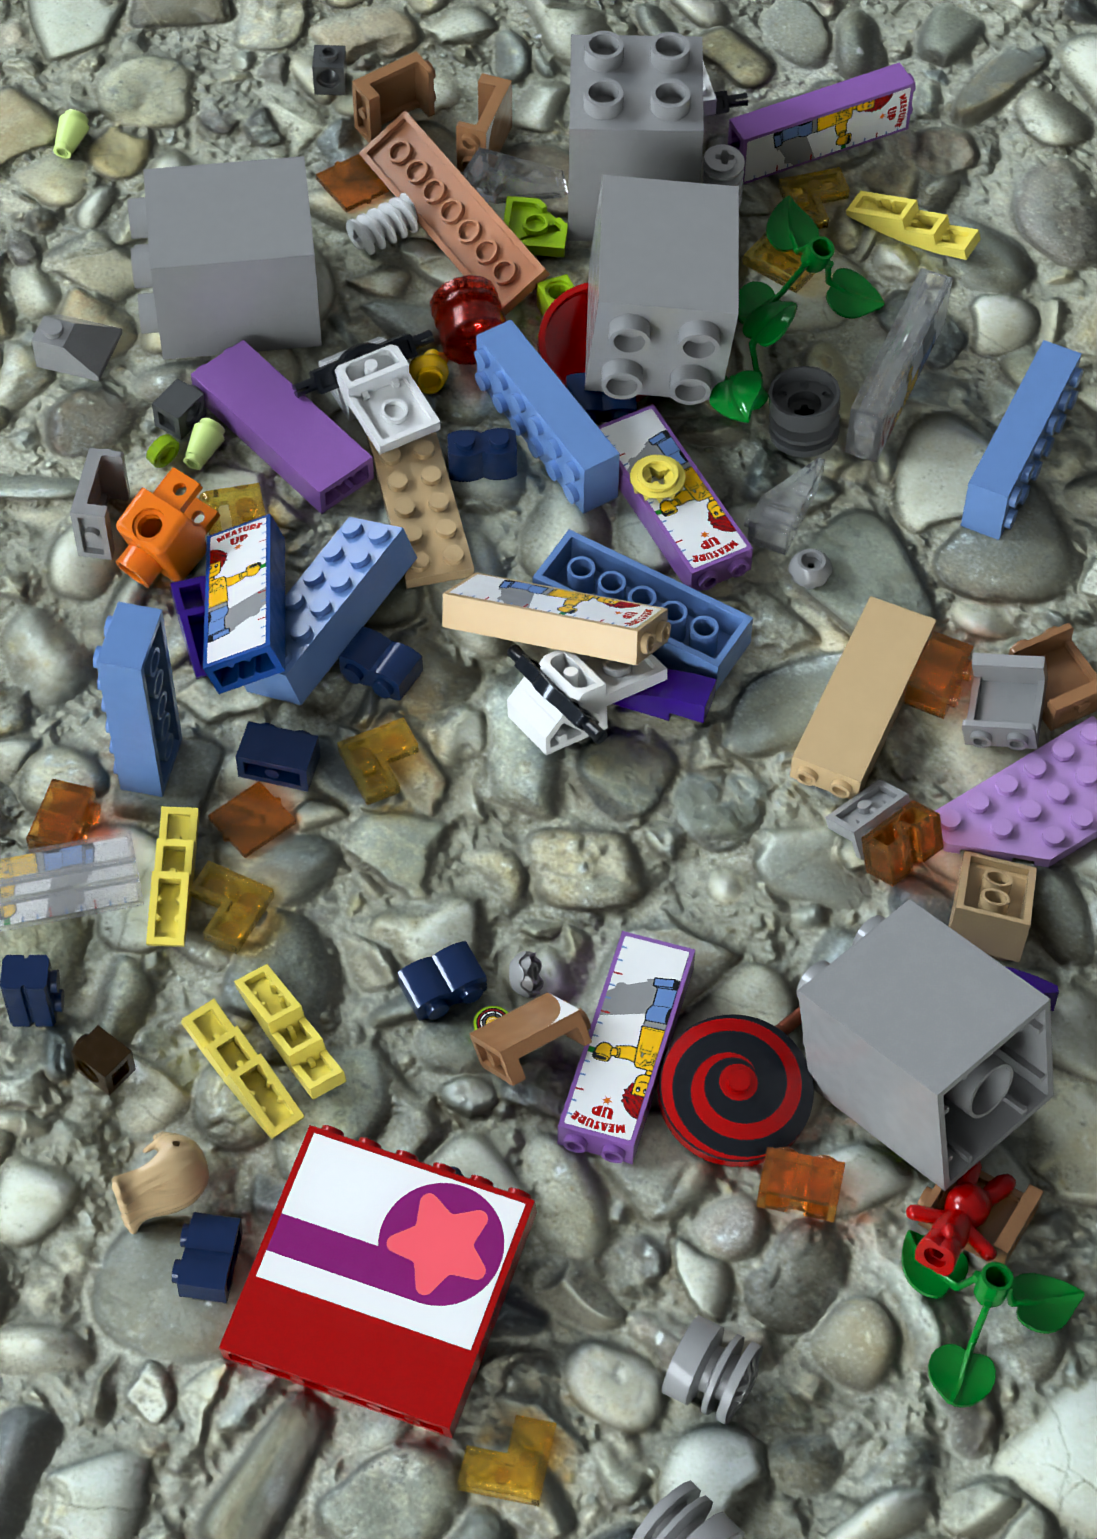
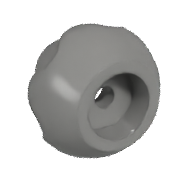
(806, 576)
(524, 974)

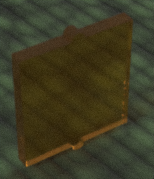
(352, 183)
(252, 819)

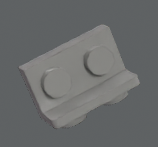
(866, 812)

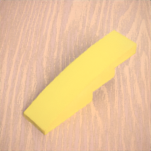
(906, 223)
(173, 877)
(290, 1031)
(242, 1069)

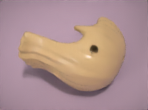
(164, 1183)

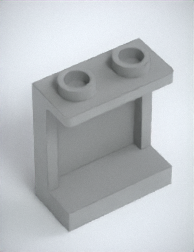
(101, 479)
(1006, 701)

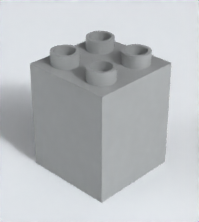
(631, 115)
(226, 257)
(662, 288)
(926, 1042)

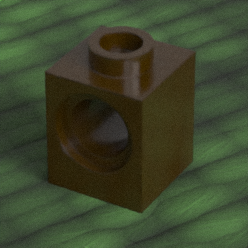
(103, 1059)

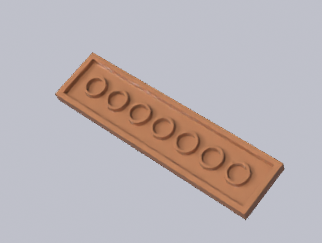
(453, 210)

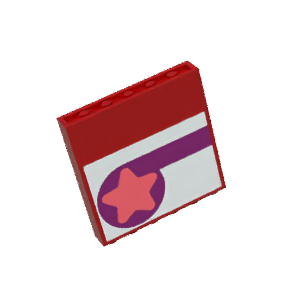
(380, 1279)

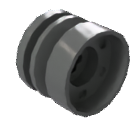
(804, 411)

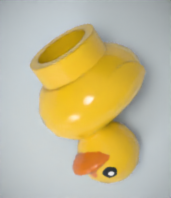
(430, 371)

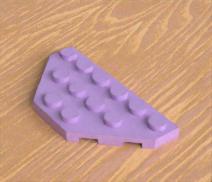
(1033, 807)

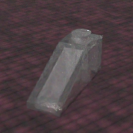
(503, 175)
(784, 508)

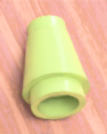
(70, 132)
(203, 442)

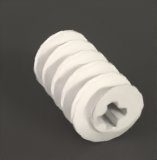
(724, 167)
(383, 223)

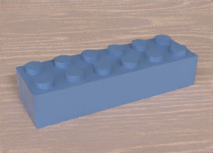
(547, 417)
(1021, 440)
(335, 602)
(704, 632)
(138, 698)

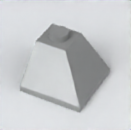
(74, 345)

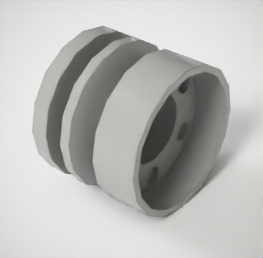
(714, 1370)
(683, 1517)

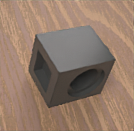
(329, 70)
(179, 408)

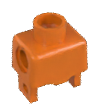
(163, 530)

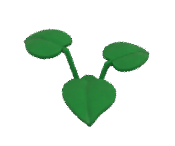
(795, 230)
(745, 391)
(1041, 1303)

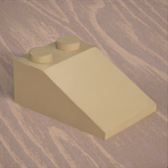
(994, 905)

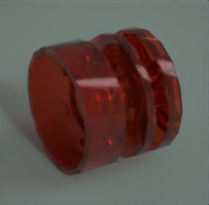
(463, 311)

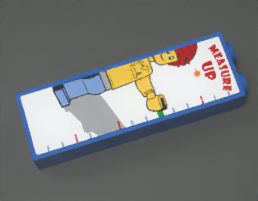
(244, 604)

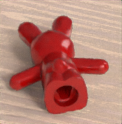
(955, 1226)

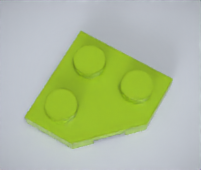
(536, 226)

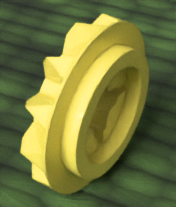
(660, 467)

